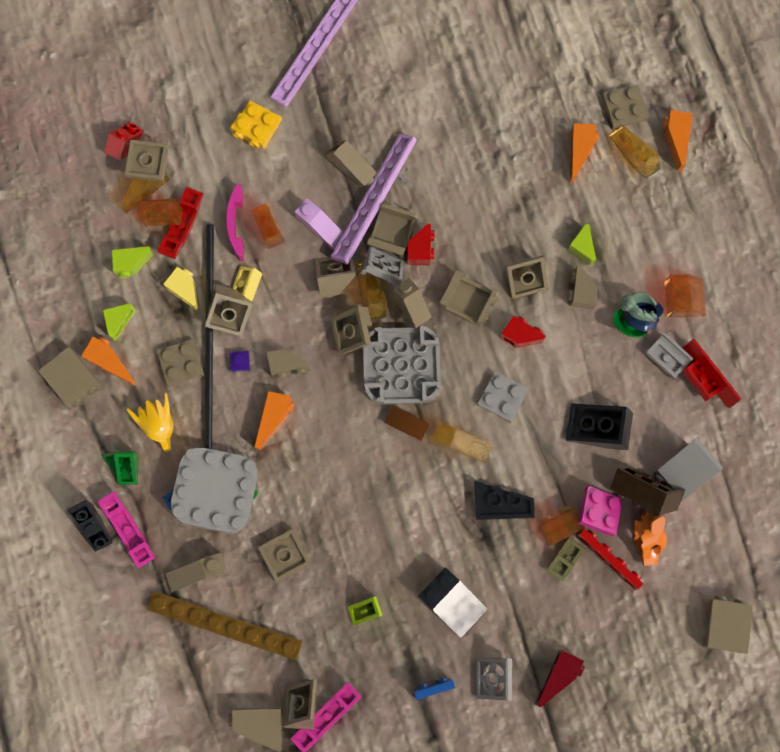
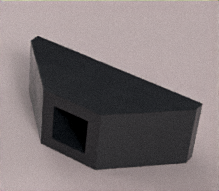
(90, 524)

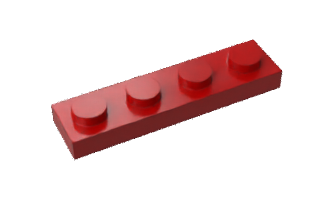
(616, 564)

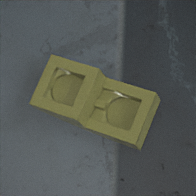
(566, 559)

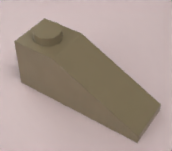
(197, 572)

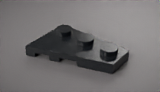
(498, 504)

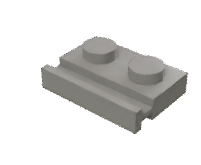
(669, 355)

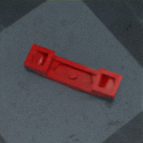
(178, 234)

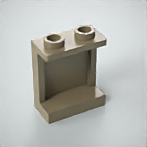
(393, 230)
(468, 299)
(69, 378)
(729, 625)

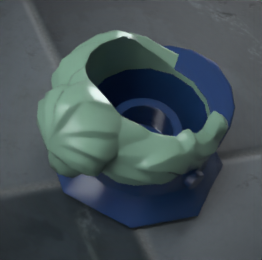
(641, 311)

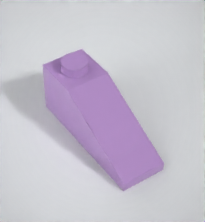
(318, 223)

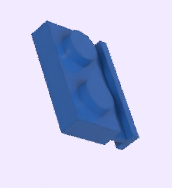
(425, 690)

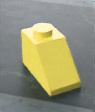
(183, 286)

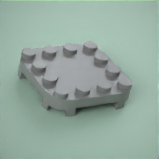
(402, 366)
(214, 490)

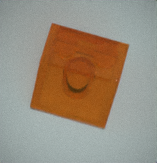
(685, 296)

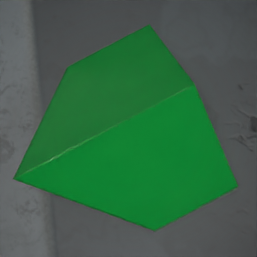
(123, 466)

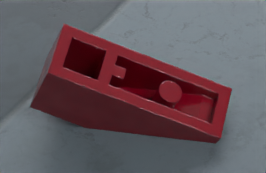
(563, 673)

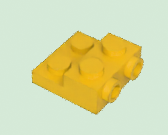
(255, 125)

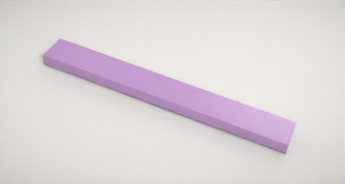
(312, 51)
(373, 198)

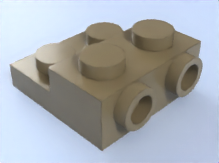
(351, 329)

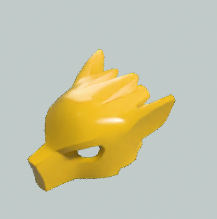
(156, 422)

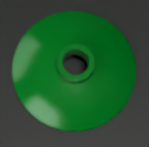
(622, 326)

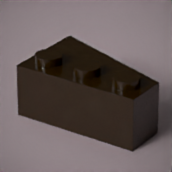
(646, 492)

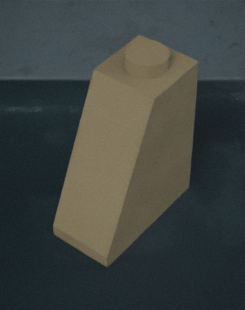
(351, 163)
(411, 302)
(259, 725)

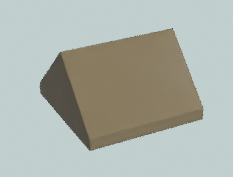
(526, 277)
(300, 705)

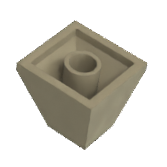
(333, 276)
(228, 310)

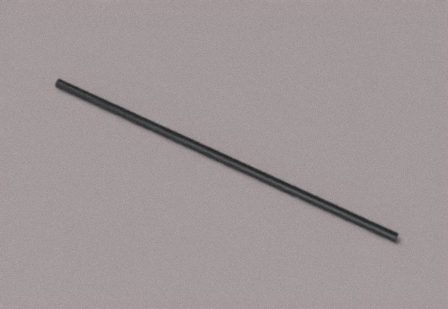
(209, 337)

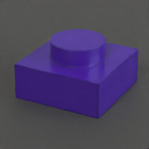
(240, 361)

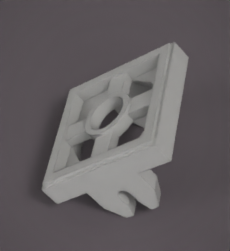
(379, 256)
(481, 678)

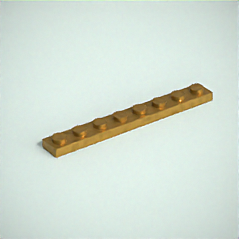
(224, 625)

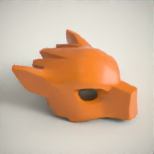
(650, 537)

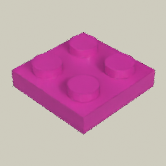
(600, 511)

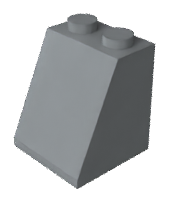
(689, 468)

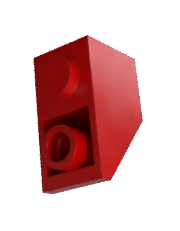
(119, 140)
(420, 247)
(521, 334)

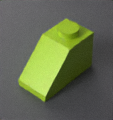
(130, 260)

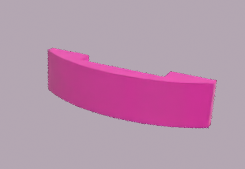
(235, 201)
(127, 529)
(327, 717)

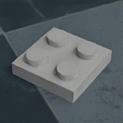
(503, 397)

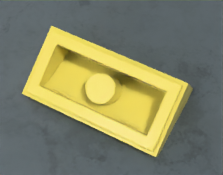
(247, 281)

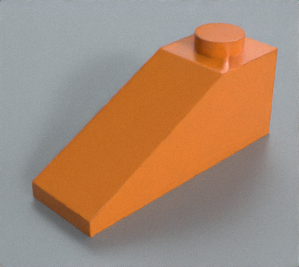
(677, 134)
(582, 142)
(103, 356)
(274, 415)

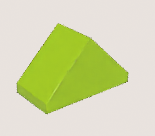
(583, 246)
(117, 319)
(364, 611)

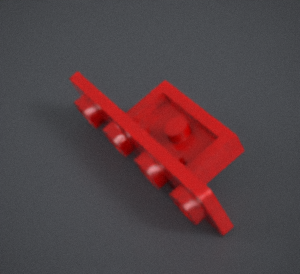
(707, 377)

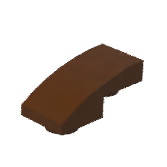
(407, 423)

